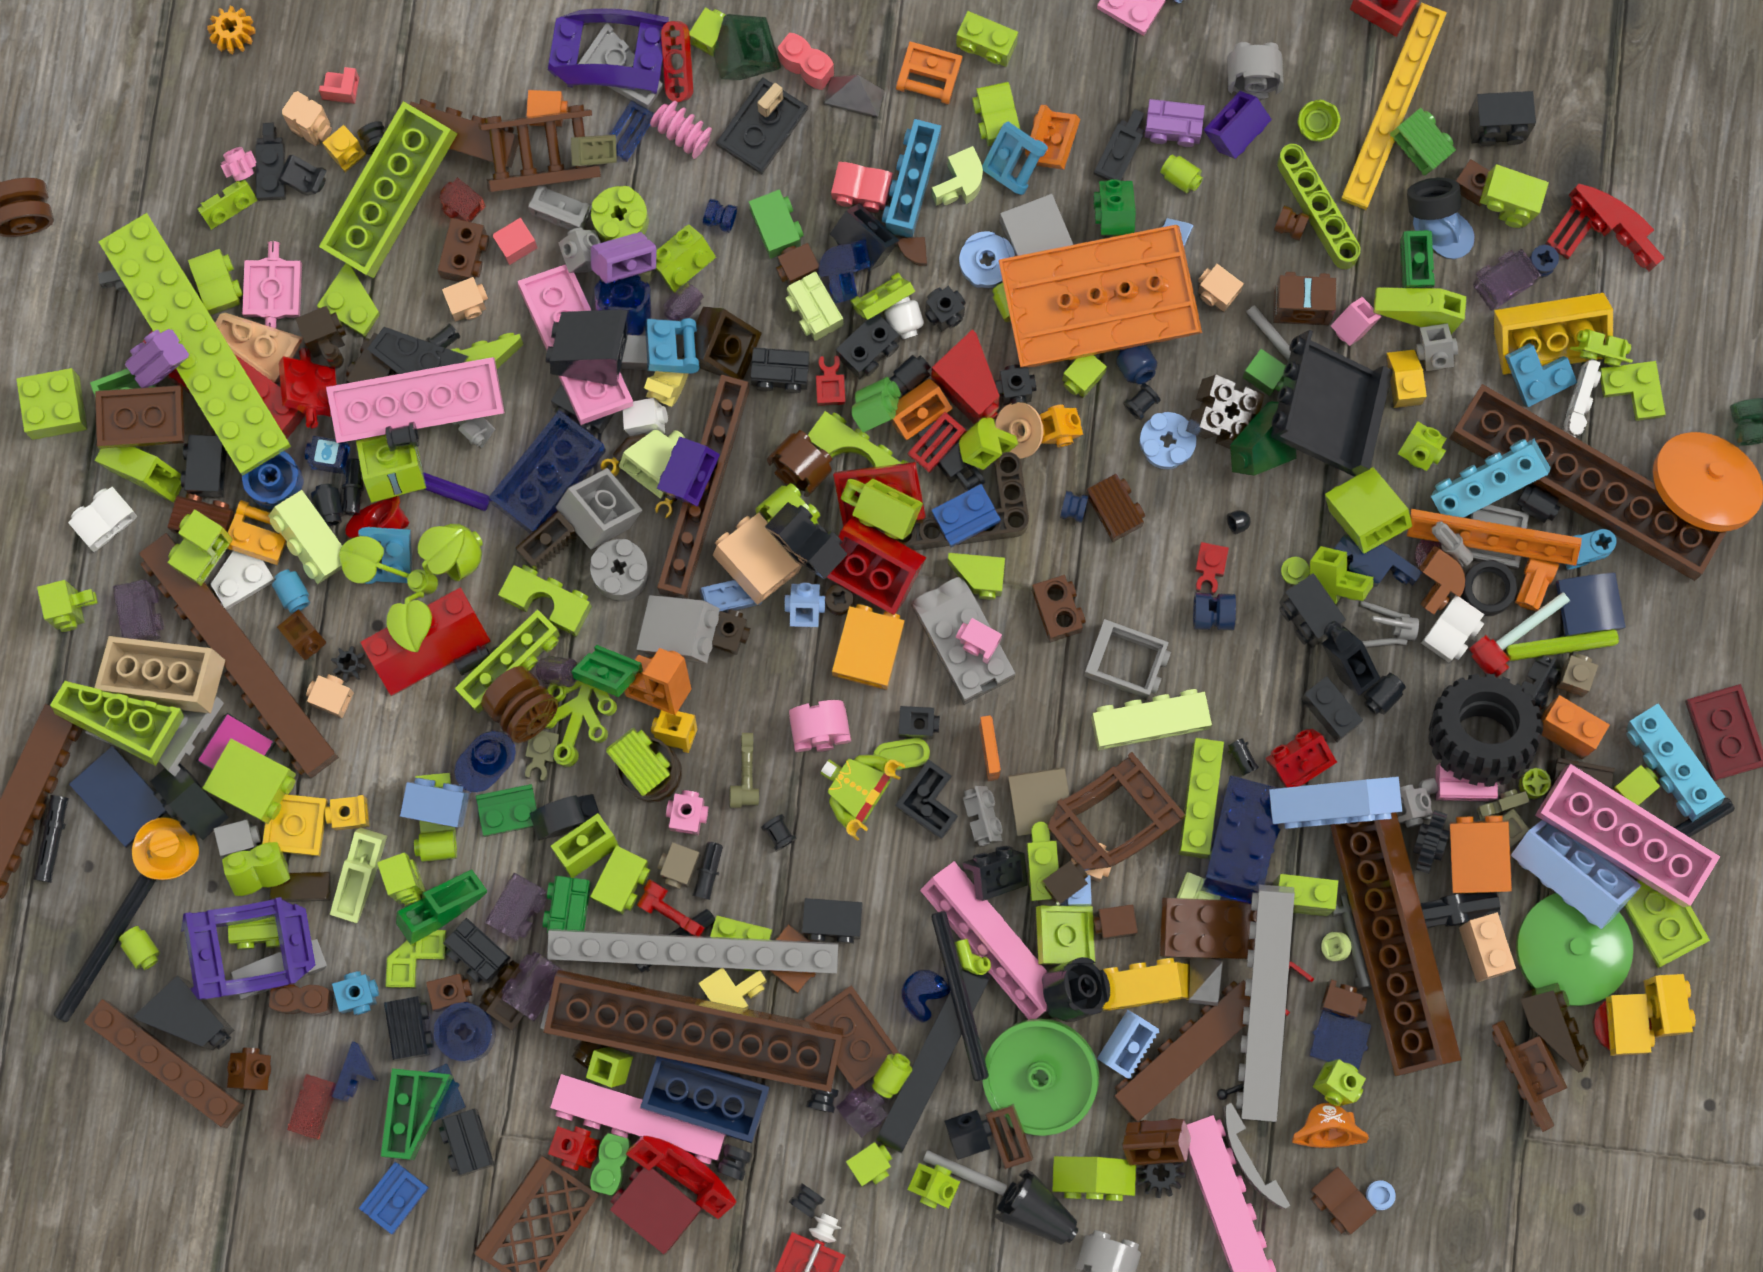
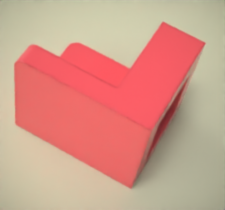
(340, 86)
(515, 241)

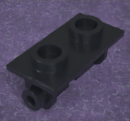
(1545, 674)

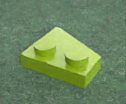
(350, 302)

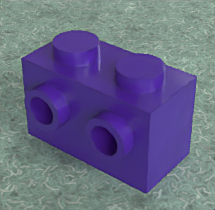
(1237, 124)
(688, 471)

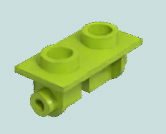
(236, 198)
(1612, 352)

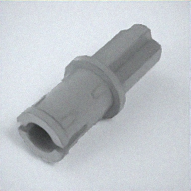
(1452, 543)

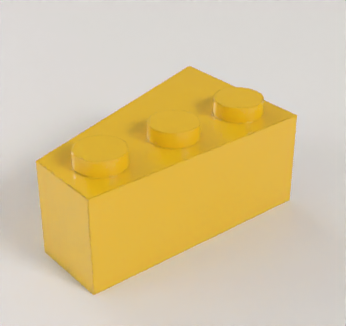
(1147, 984)

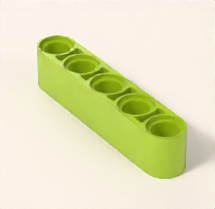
(1318, 219)

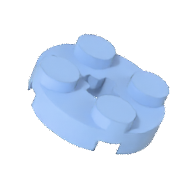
(972, 253)
(1153, 447)

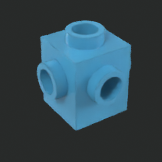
(345, 991)

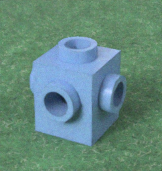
(804, 605)

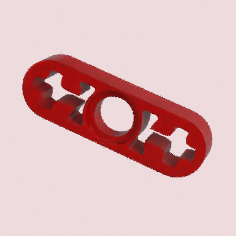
(685, 52)

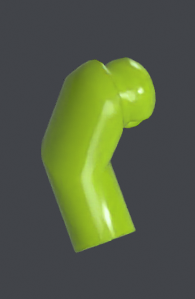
(970, 961)

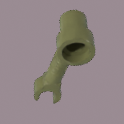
(745, 793)

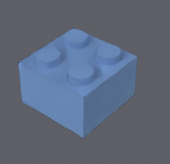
(435, 804)

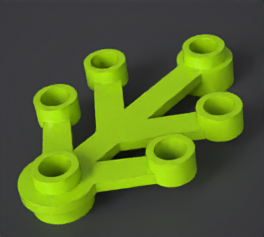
(579, 708)

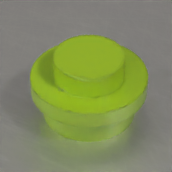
(1294, 570)

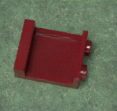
(654, 1208)

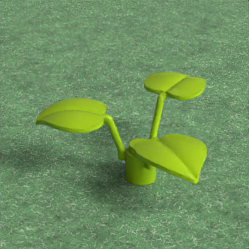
(408, 621)

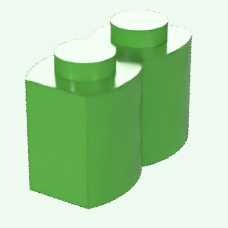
(876, 404)
(608, 1173)

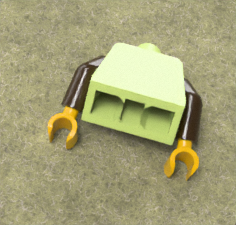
(645, 459)

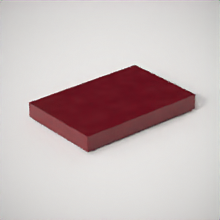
(1726, 732)

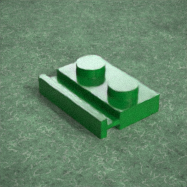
(607, 671)
(506, 810)

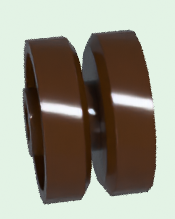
(24, 207)

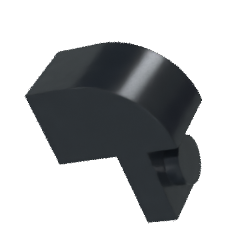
(563, 815)

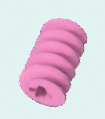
(681, 128)

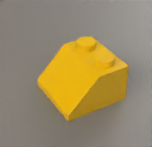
(1670, 1005)

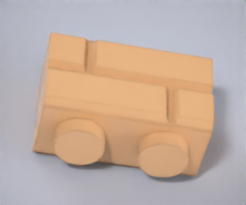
(306, 119)

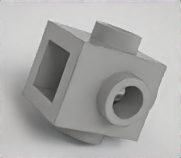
(577, 249)
(1436, 353)
(1415, 806)

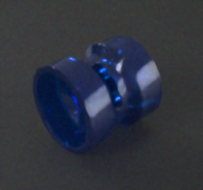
(717, 214)

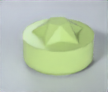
(1336, 946)

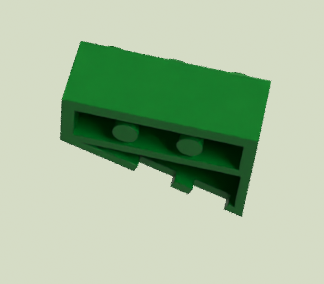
(411, 1110)

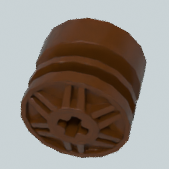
(519, 704)

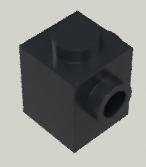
(968, 1134)

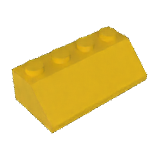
(1551, 327)

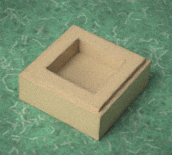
(770, 100)

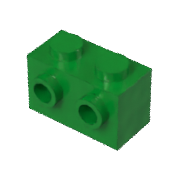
(1115, 207)

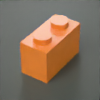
(919, 409)

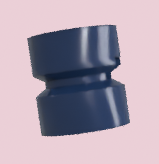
(1224, 608)

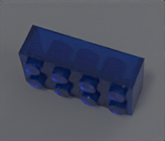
(542, 475)
(1241, 841)

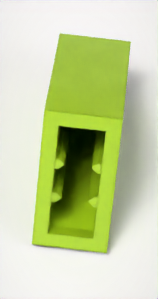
(142, 470)

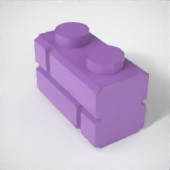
(1174, 122)
(623, 257)
(156, 358)

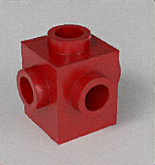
(574, 1147)

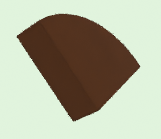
(914, 250)

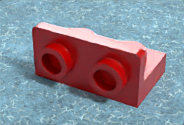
(1301, 758)

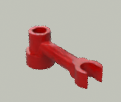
(653, 899)

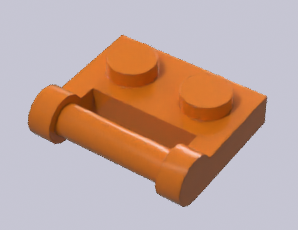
(931, 64)

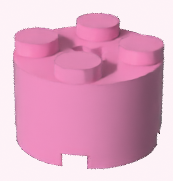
(819, 726)

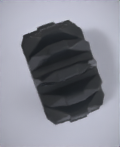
(1153, 1179)

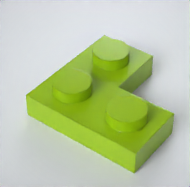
(1641, 382)

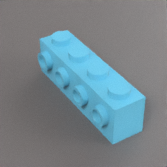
(1492, 480)
(1674, 762)

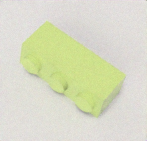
(307, 536)

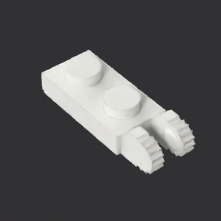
(1581, 400)

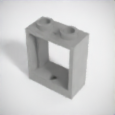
(1110, 628)

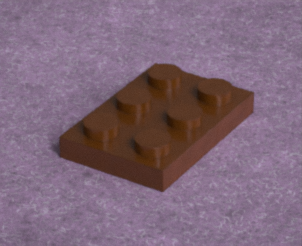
(139, 417)
(863, 1039)

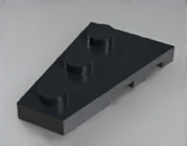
(410, 353)

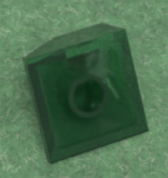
(745, 48)

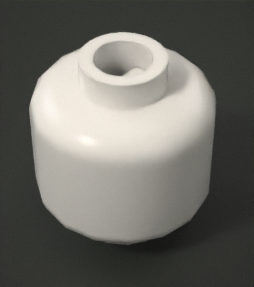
(904, 317)

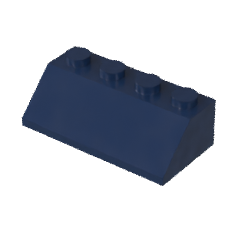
(705, 1098)

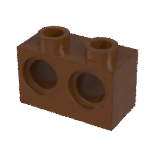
(1051, 610)

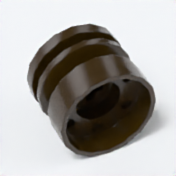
(665, 788)

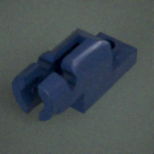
(1378, 562)

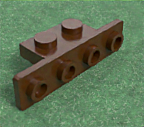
(1534, 1070)

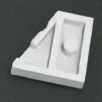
(240, 579)

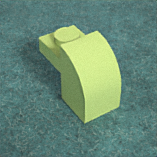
(966, 180)

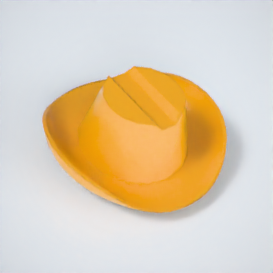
(164, 849)

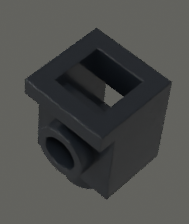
(910, 714)

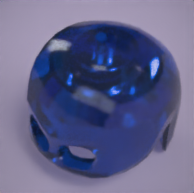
(919, 988)

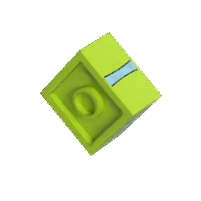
(387, 471)

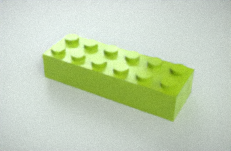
(388, 190)

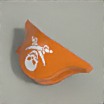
(1329, 1128)

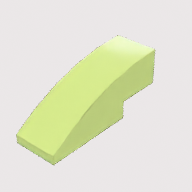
(358, 874)

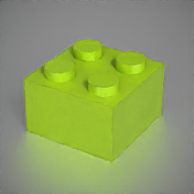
(51, 404)

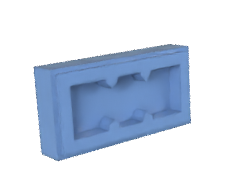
(727, 596)

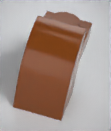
(1448, 577)

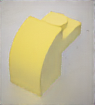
(666, 386)
(722, 990)

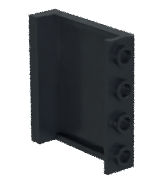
(1330, 406)

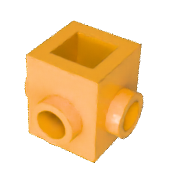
(1060, 425)

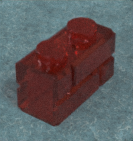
(312, 1107)

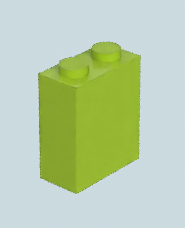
(1368, 510)
(250, 781)
(1311, 895)

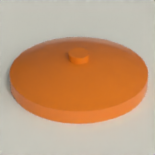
(1708, 481)

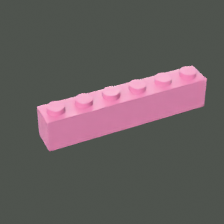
(989, 937)
(624, 1116)
(1224, 1198)

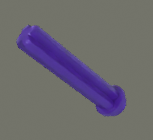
(456, 492)

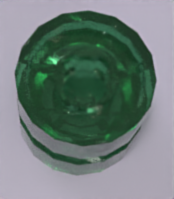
(1749, 417)

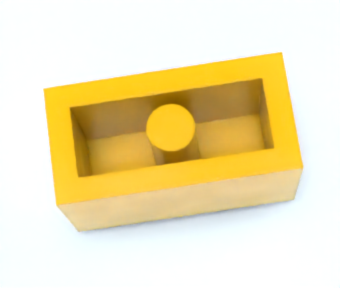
(1629, 1024)

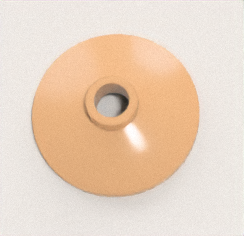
(1013, 418)

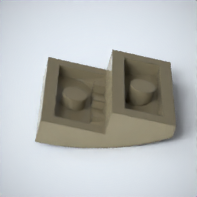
(1036, 797)

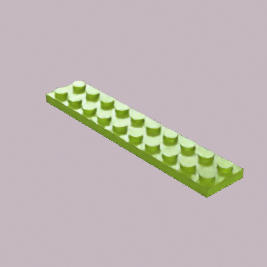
(211, 368)

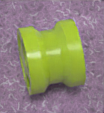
(1540, 782)

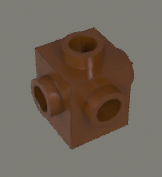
(249, 1070)

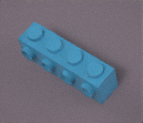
(913, 178)

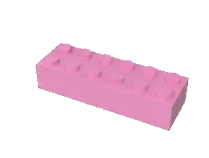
(1627, 836)

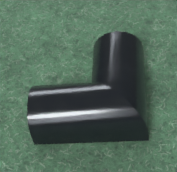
(921, 803)

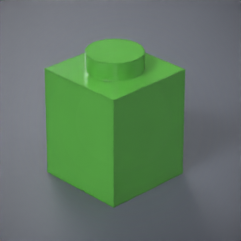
(1265, 373)

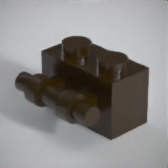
(323, 335)

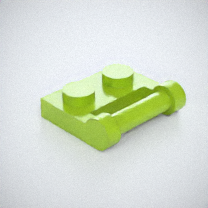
(882, 297)

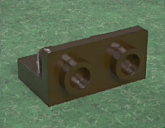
(492, 1002)

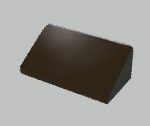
(304, 887)

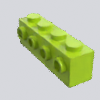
(519, 649)

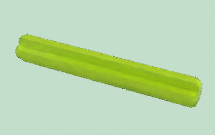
(1562, 645)

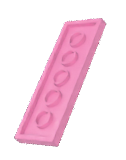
(548, 296)
(419, 396)

